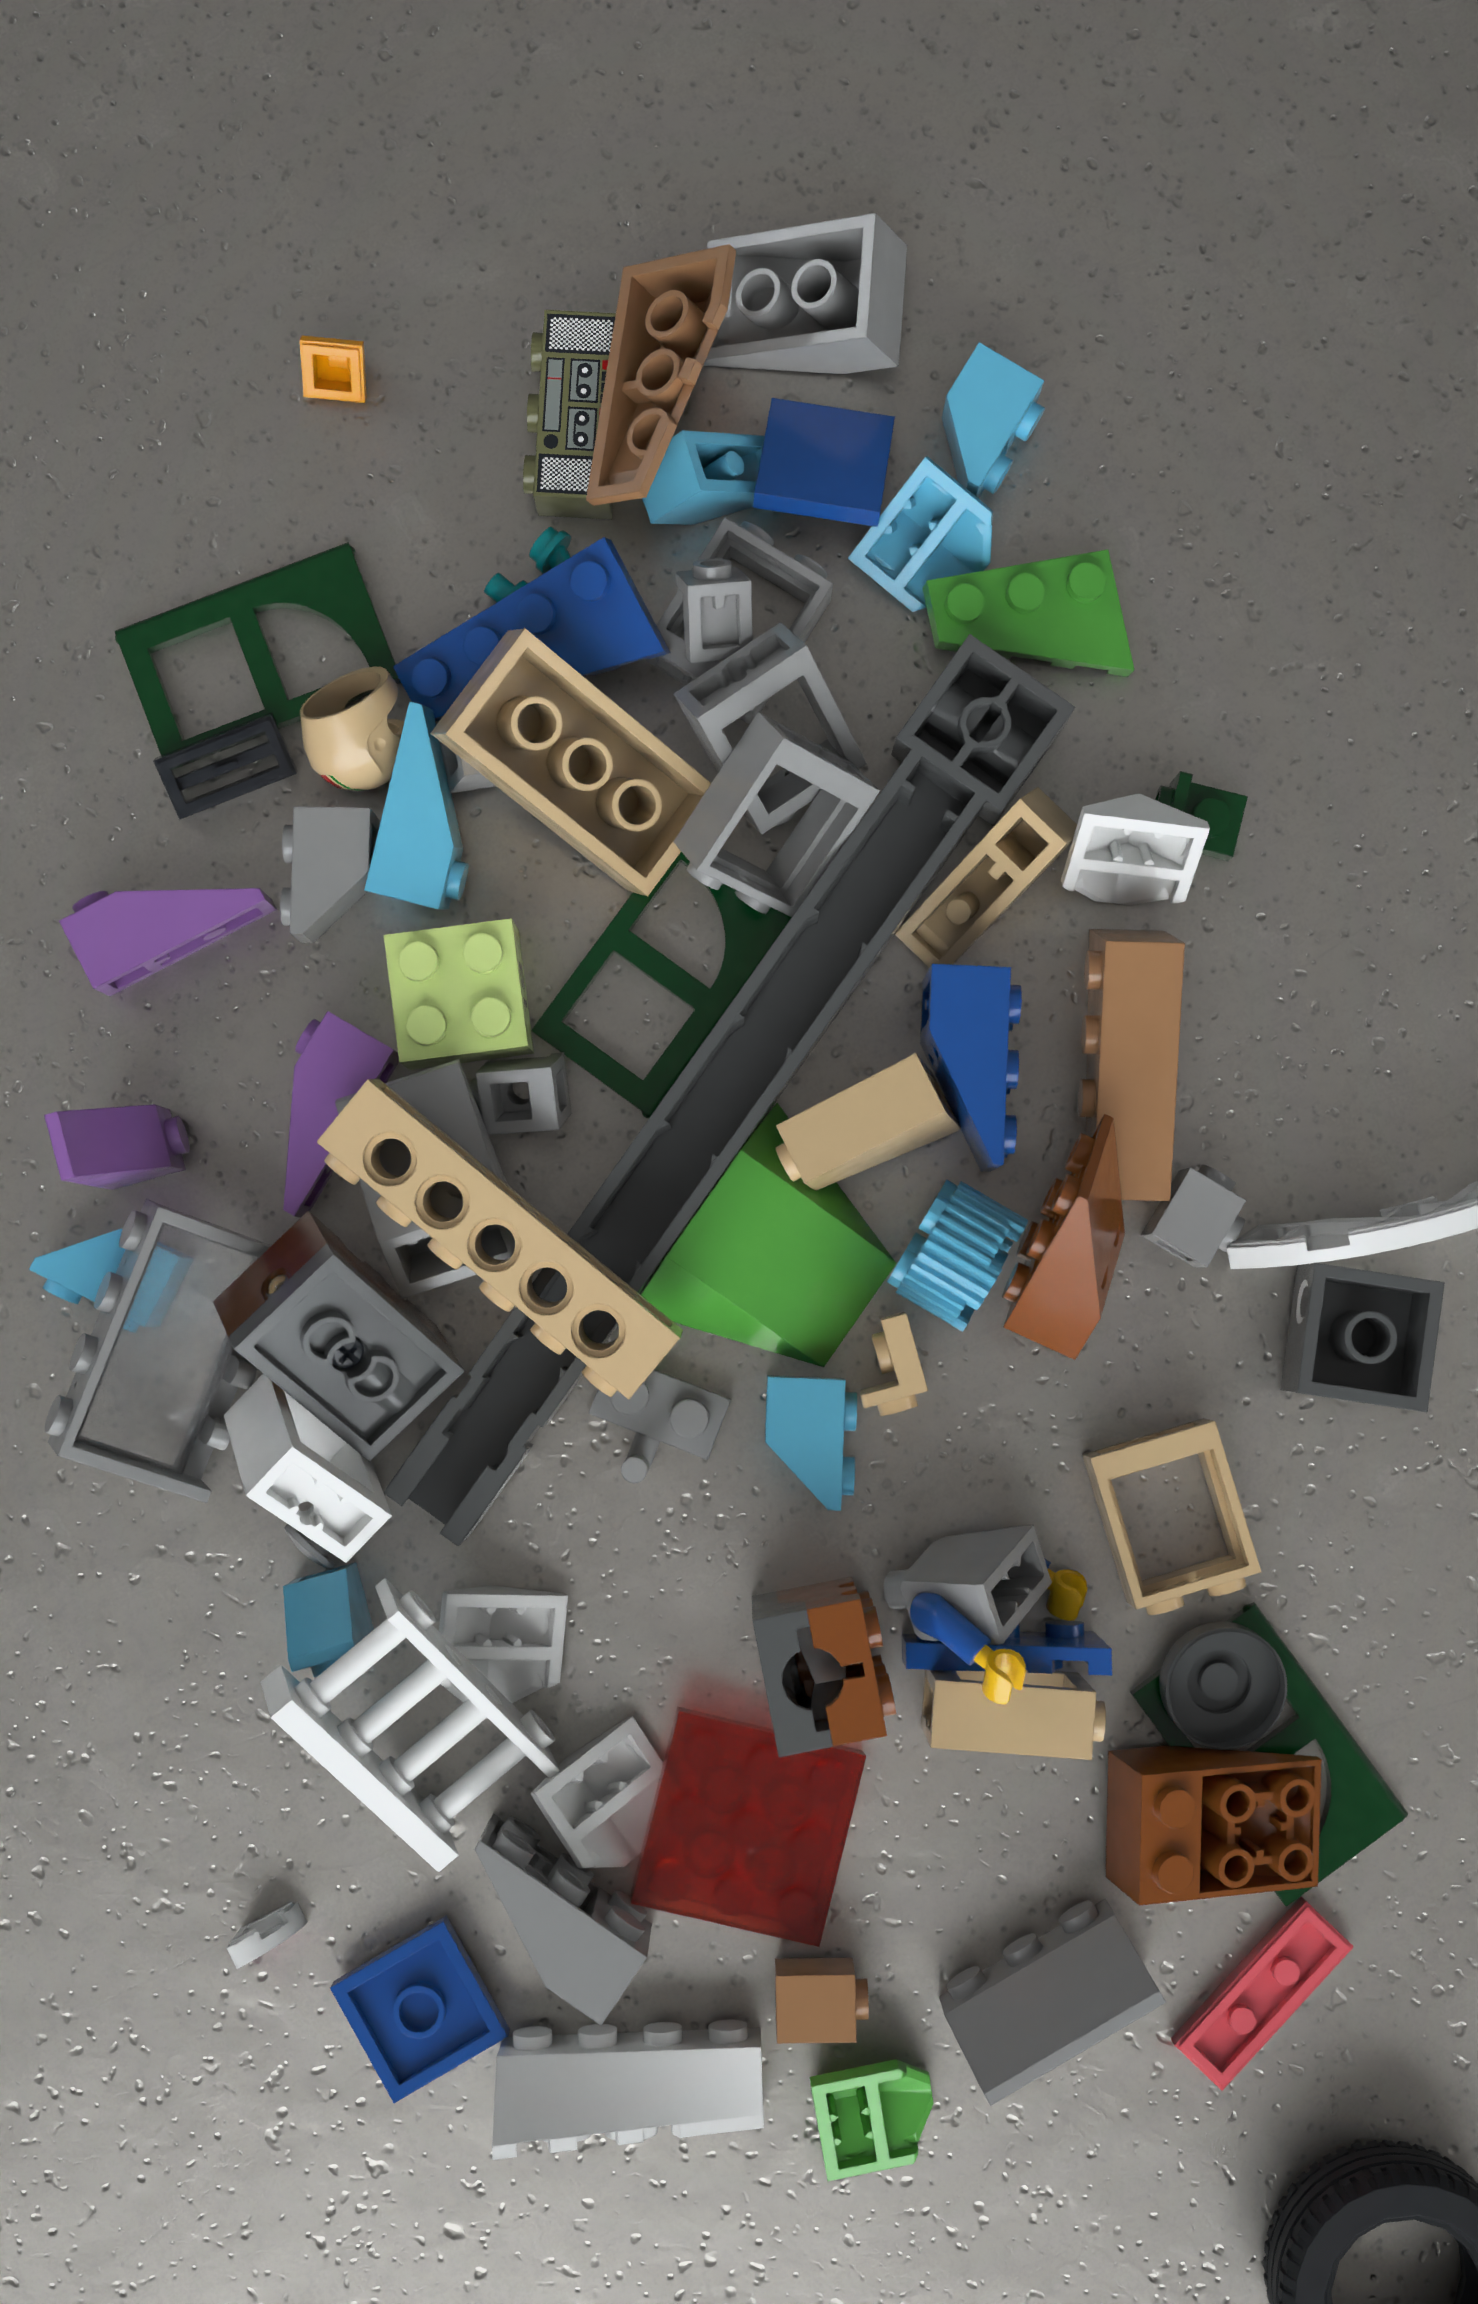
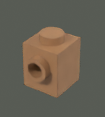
(818, 2000)

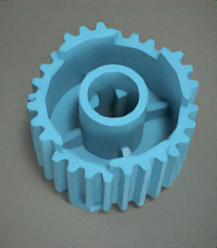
(960, 1256)

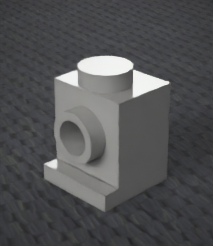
(506, 1112)

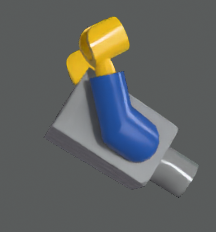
(975, 1594)

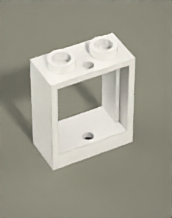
(296, 1459)

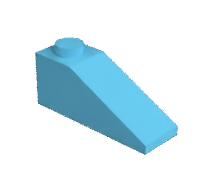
(419, 832)

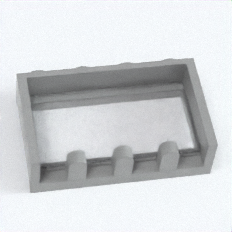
(158, 1358)

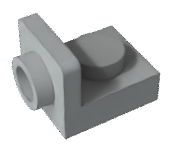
(715, 610)

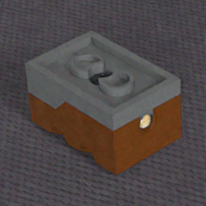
(337, 1337)

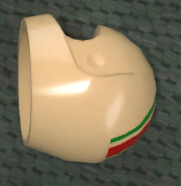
(354, 744)

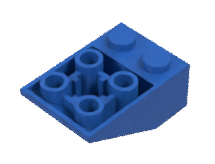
(966, 1044)

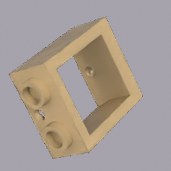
(1217, 1575)
(1046, 1718)

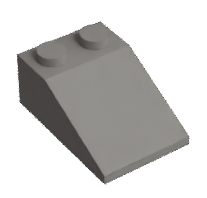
(814, 298)

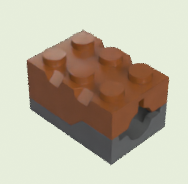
(820, 1666)

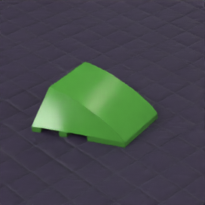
(772, 1259)

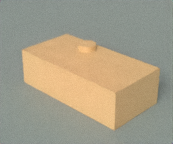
(574, 760)

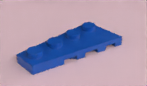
(578, 609)

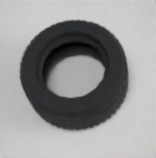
(1356, 2194)

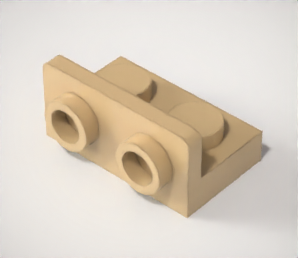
(896, 1353)

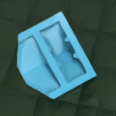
(926, 534)

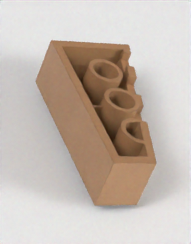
(1134, 1051)

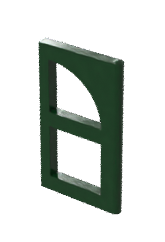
(319, 584)
(747, 941)
(1357, 1799)

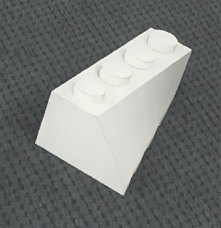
(625, 2084)

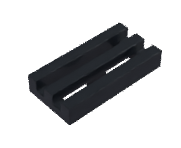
(175, 785)

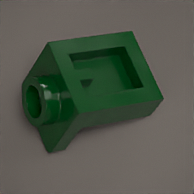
(1218, 807)

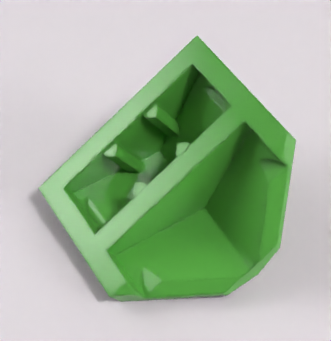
(870, 2116)

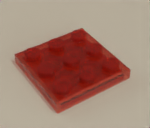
(746, 1831)

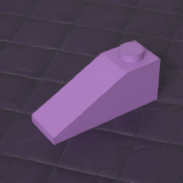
(142, 932)
(331, 1065)
(117, 1144)

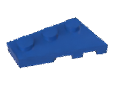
(1041, 1650)

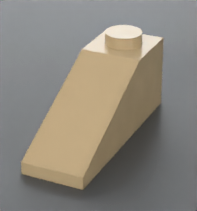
(989, 879)

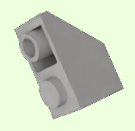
(329, 866)

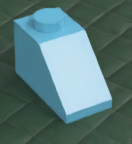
(704, 477)

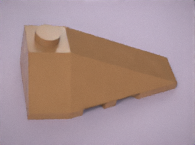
(657, 350)

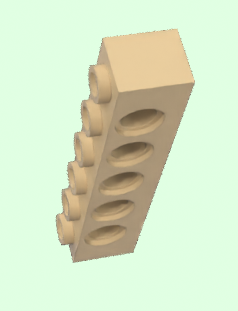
(354, 1152)

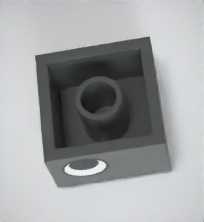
(1362, 1336)

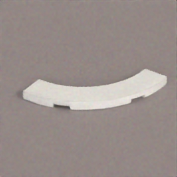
(1354, 1237)

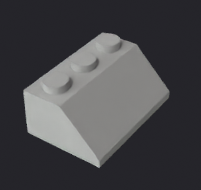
(1048, 1999)

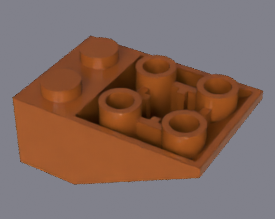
(1072, 1251)
(1211, 1822)

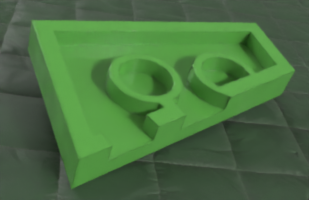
(1036, 610)

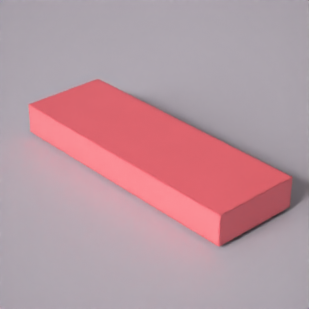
(1261, 1993)

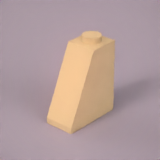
(866, 1125)

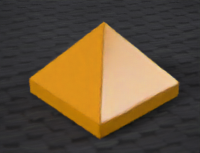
(333, 369)

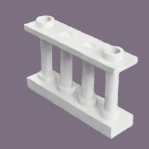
(388, 1785)

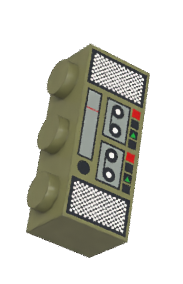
(566, 411)

